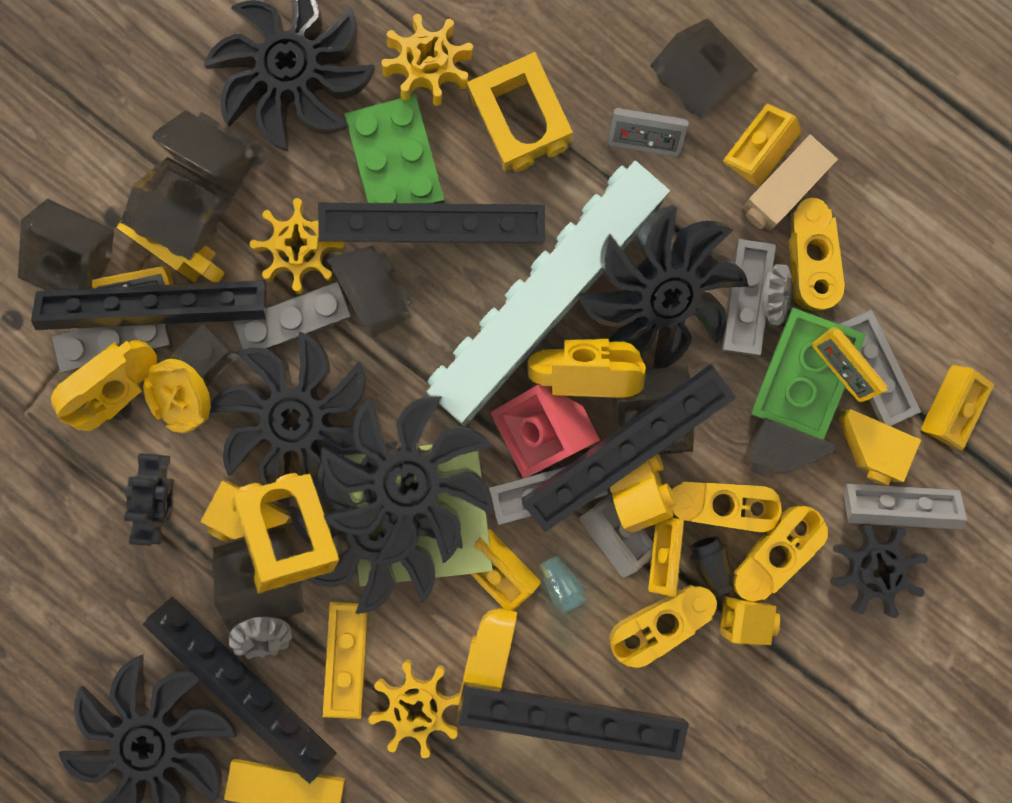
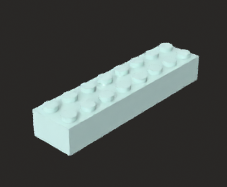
(547, 295)

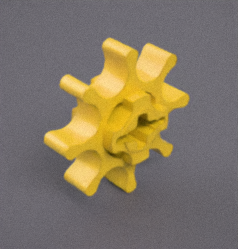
(421, 49)
(285, 237)
(407, 724)

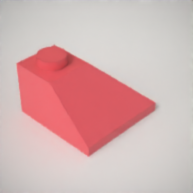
(543, 429)

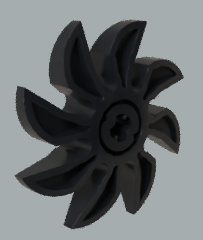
(284, 84)
(665, 286)
(284, 398)
(396, 462)
(367, 546)
(158, 727)

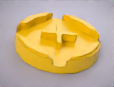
(177, 395)

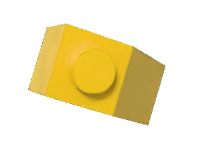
(878, 447)
(226, 523)
(748, 621)

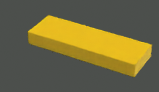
(345, 661)
(274, 784)

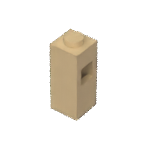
(788, 184)

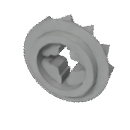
(777, 294)
(260, 637)

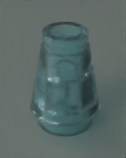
(562, 585)

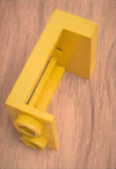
(507, 78)
(273, 573)

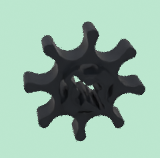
(149, 499)
(890, 580)

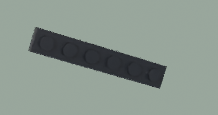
(431, 223)
(149, 305)
(628, 448)
(240, 689)
(571, 721)

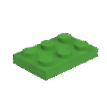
(394, 153)
(798, 383)

